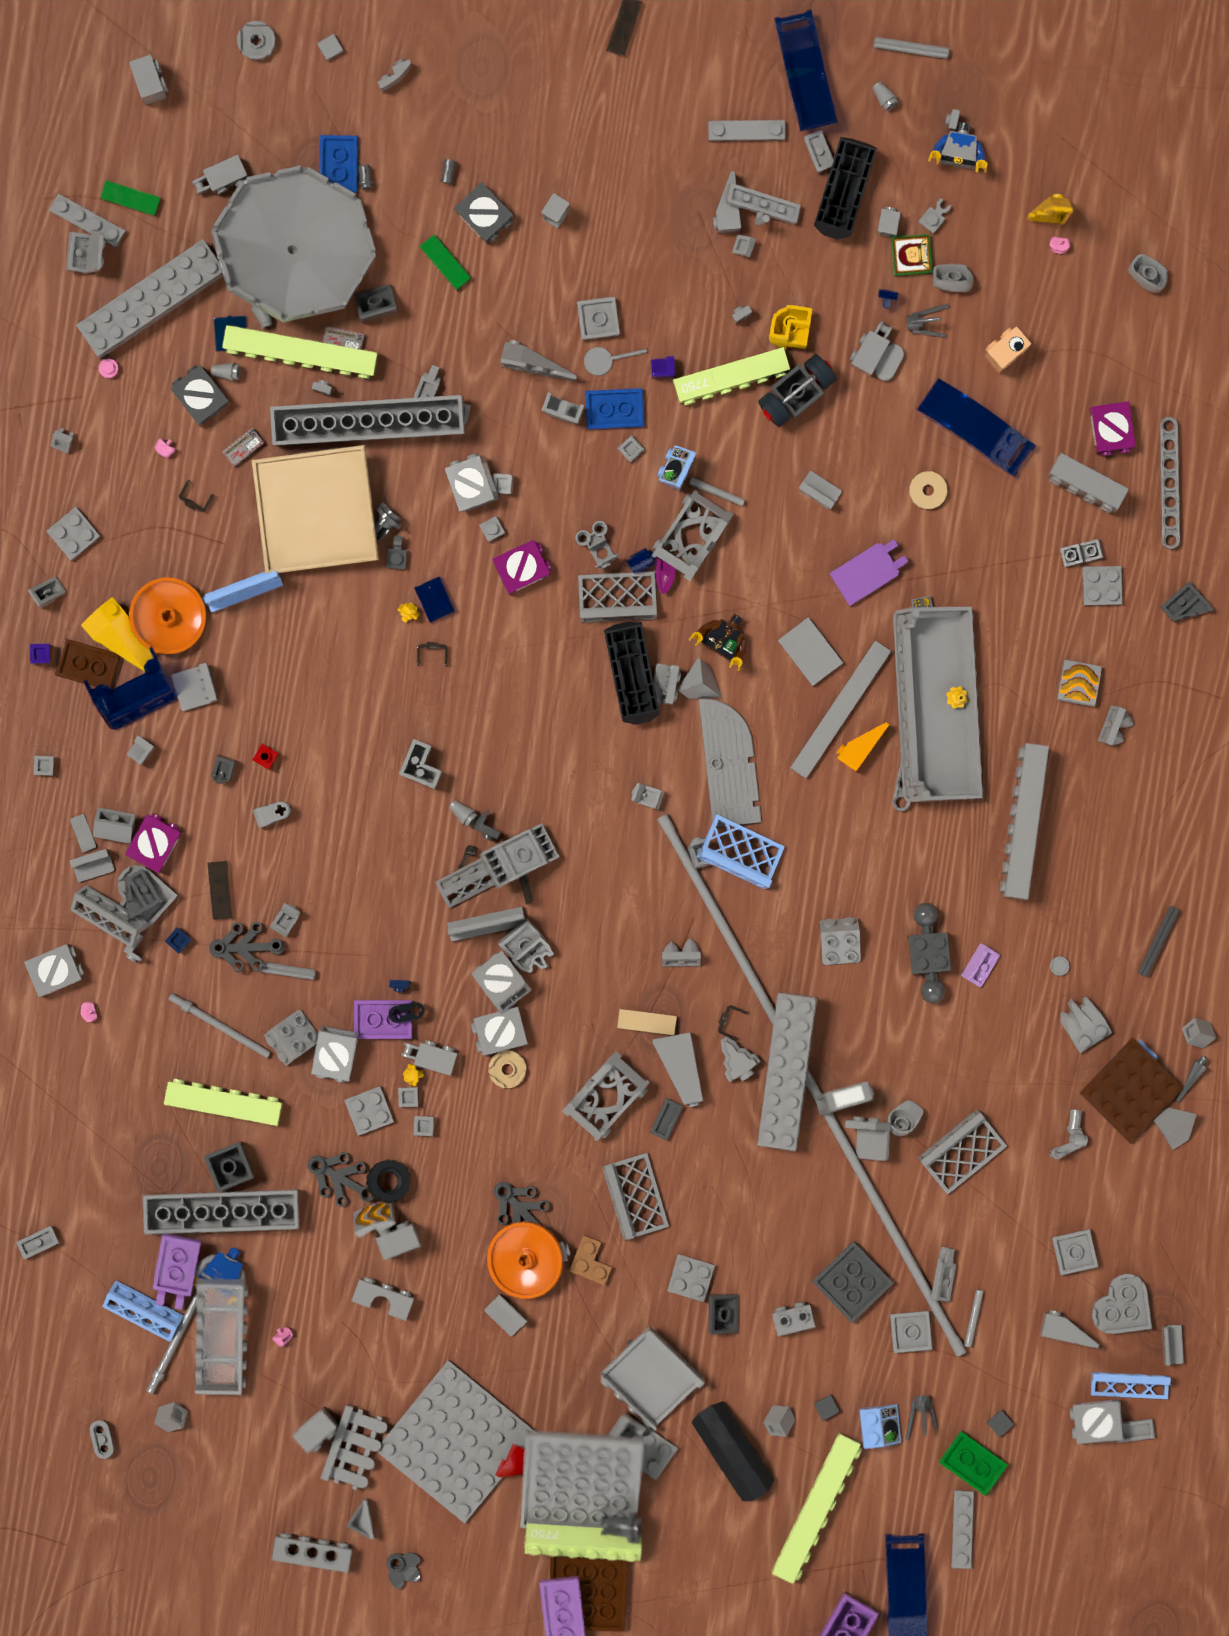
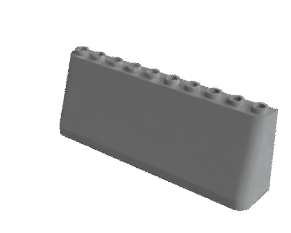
(936, 741)

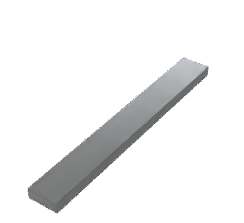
(840, 709)

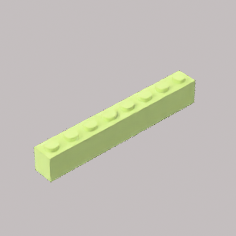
(300, 350)
(816, 1507)

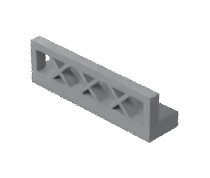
(458, 880)
(108, 911)

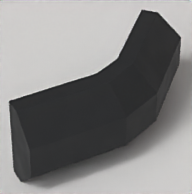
(845, 188)
(632, 672)
(733, 1452)

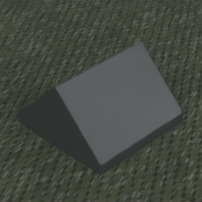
(375, 303)
(723, 1313)

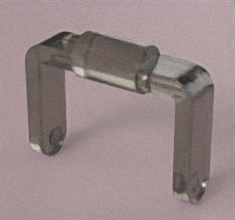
(192, 505)
(432, 646)
(724, 1017)

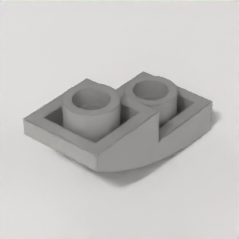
(400, 70)
(1082, 553)

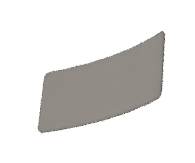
(83, 833)

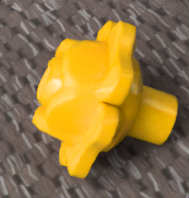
(408, 612)
(956, 697)
(412, 1075)

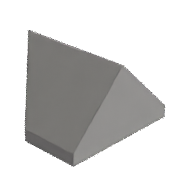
(700, 682)
(1175, 1126)
(361, 1520)

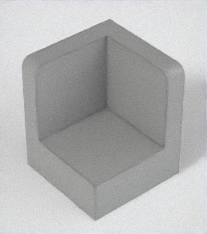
(140, 750)
(1198, 1033)
(171, 1417)
(779, 1421)

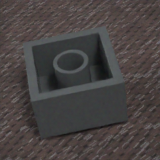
(229, 1166)

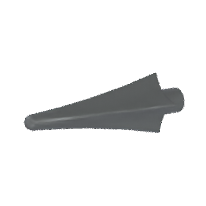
(1197, 1069)

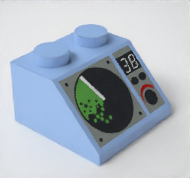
(676, 467)
(880, 1426)

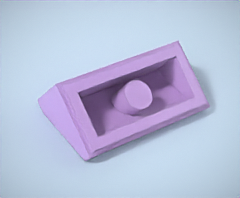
(980, 965)

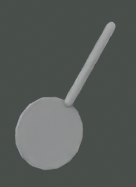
(599, 360)

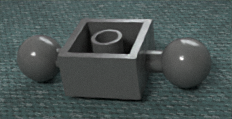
(929, 953)

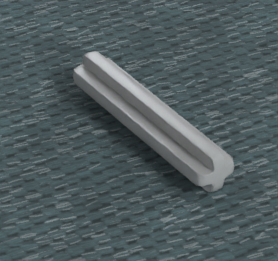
(288, 970)

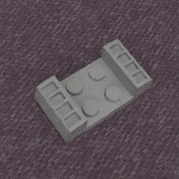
(519, 855)

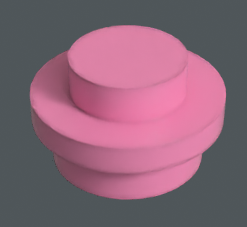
(108, 368)

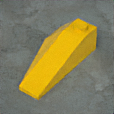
(1052, 210)
(111, 628)

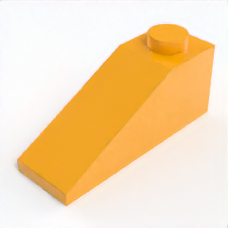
(857, 750)

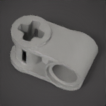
(268, 814)

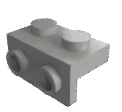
(665, 683)

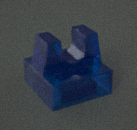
(887, 295)

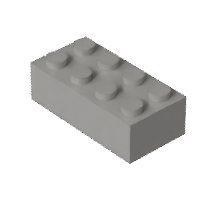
(1087, 483)

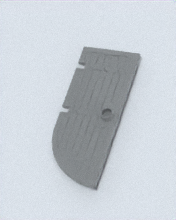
(729, 775)

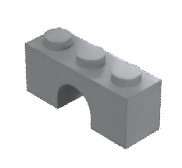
(399, 1301)

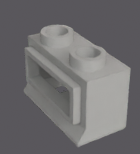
(562, 409)

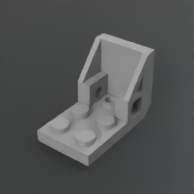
(656, 1449)

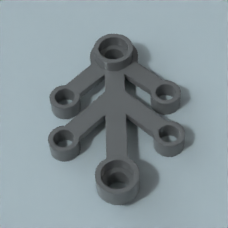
(243, 947)
(337, 1176)
(519, 1208)

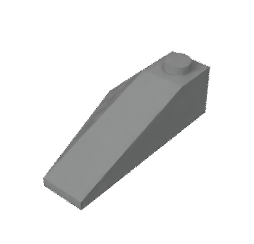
(524, 359)

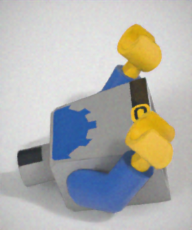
(960, 150)

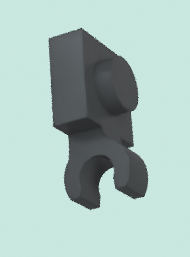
(397, 557)

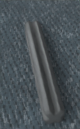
(1158, 941)

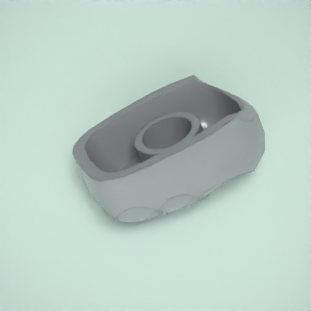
(1148, 273)
(952, 278)

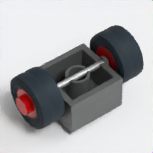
(797, 390)

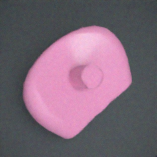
(1059, 245)
(163, 448)
(88, 1012)
(283, 1336)

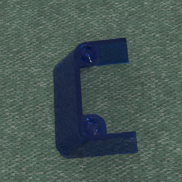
(135, 697)

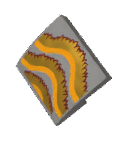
(1079, 683)
(374, 1216)

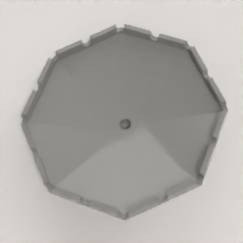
(293, 243)

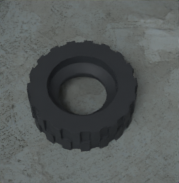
(401, 1174)

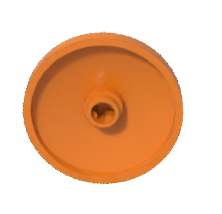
(167, 615)
(525, 1260)

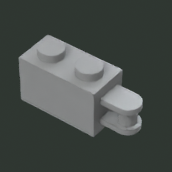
(221, 176)
(871, 350)
(432, 1057)

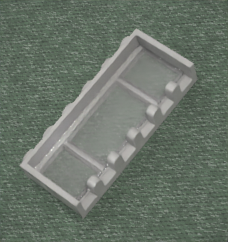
(220, 1336)

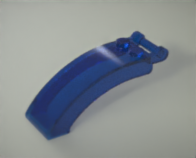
(805, 72)
(975, 426)
(906, 1587)

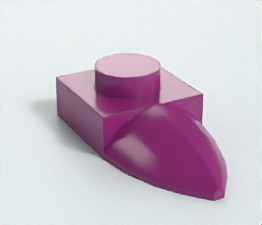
(664, 575)

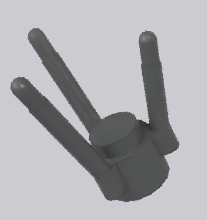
(916, 321)
(922, 1404)

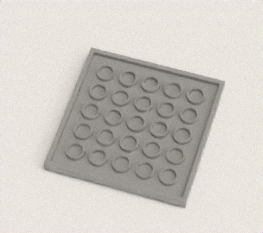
(454, 1441)
(579, 1478)

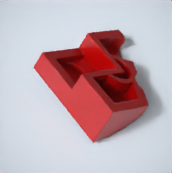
(513, 1463)

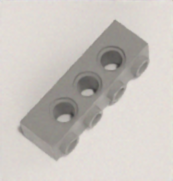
(282, 1553)

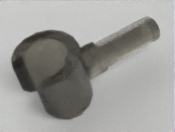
(469, 851)

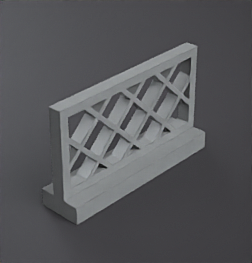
(617, 613)
(485, 924)
(950, 1140)
(620, 1204)

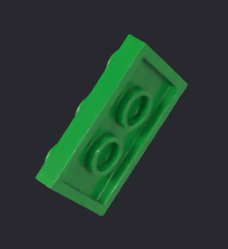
(973, 1463)

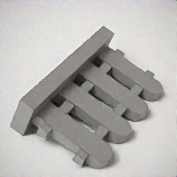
(355, 1438)

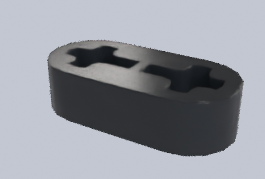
(405, 1007)

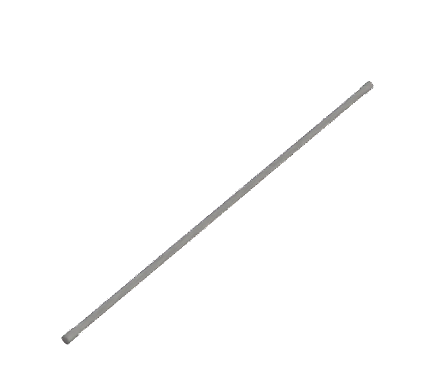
(953, 1339)

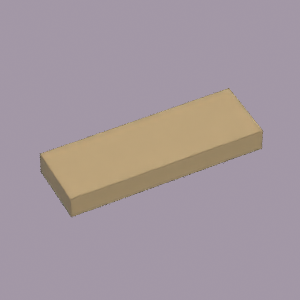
(646, 1022)

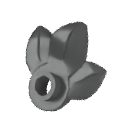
(405, 1570)

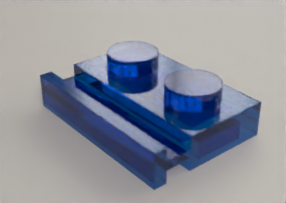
(434, 599)

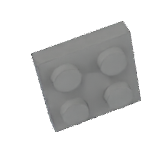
(598, 318)
(73, 533)
(1102, 585)
(369, 1110)
(1075, 1252)
(690, 1278)
(911, 1331)

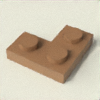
(586, 1265)

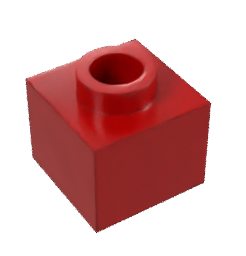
(272, 755)

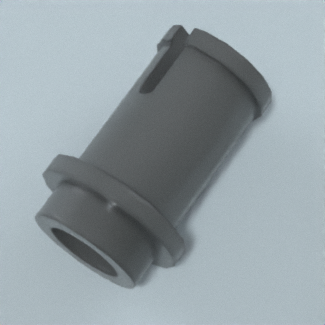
(448, 171)
(365, 177)

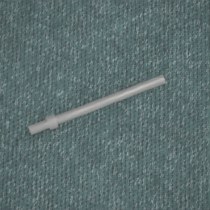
(187, 1006)
(158, 1374)

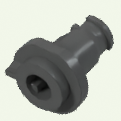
(386, 521)
(623, 1527)

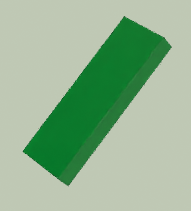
(130, 198)
(445, 262)

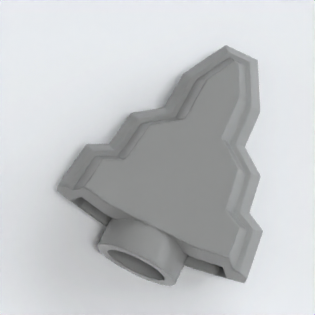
(737, 1061)

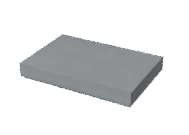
(810, 651)

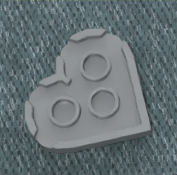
(164, 892)
(1124, 1306)

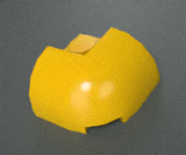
(790, 327)

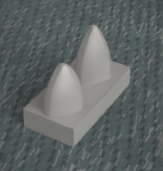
(1110, 732)
(688, 957)

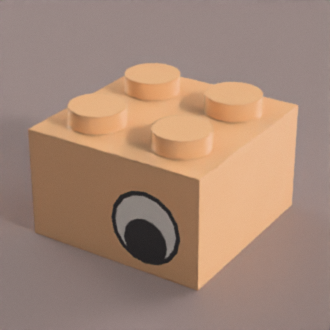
(1008, 349)

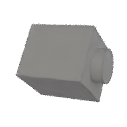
(888, 222)

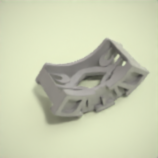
(717, 526)
(579, 1100)

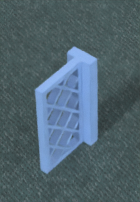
(242, 590)
(738, 868)

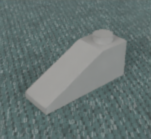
(727, 215)
(1060, 1328)

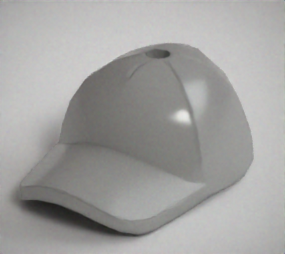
(905, 1116)

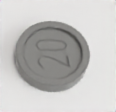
(1059, 966)

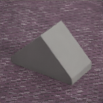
(47, 592)

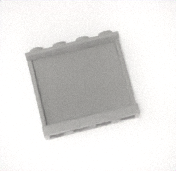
(650, 1377)

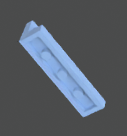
(143, 1308)
(1130, 1378)

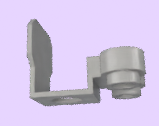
(596, 541)

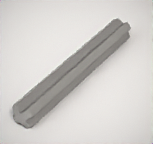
(911, 47)

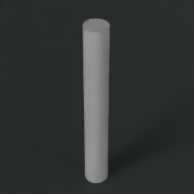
(716, 491)
(973, 1318)

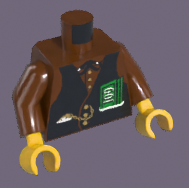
(723, 639)

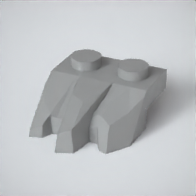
(526, 946)
(1084, 1024)

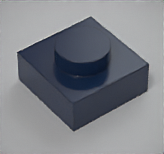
(178, 940)
(399, 985)

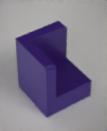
(663, 368)
(39, 653)

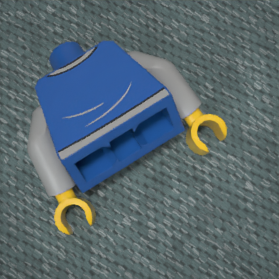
(220, 1267)

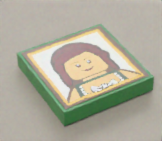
(911, 255)

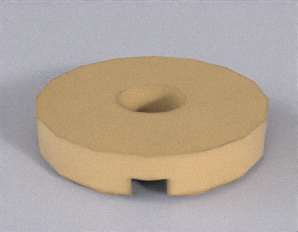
(922, 500)
(507, 1057)

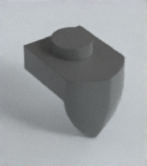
(223, 769)
(488, 832)

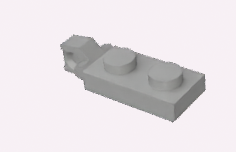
(428, 384)
(944, 1275)

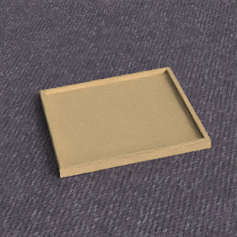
(315, 509)

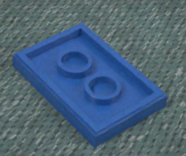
(339, 160)
(614, 408)

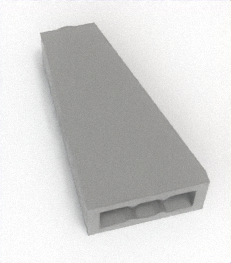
(681, 1066)

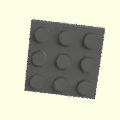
(852, 1282)

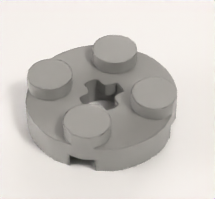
(248, 33)

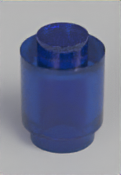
(641, 560)

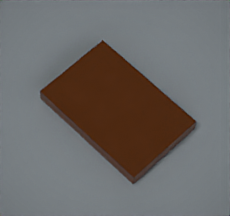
(87, 662)

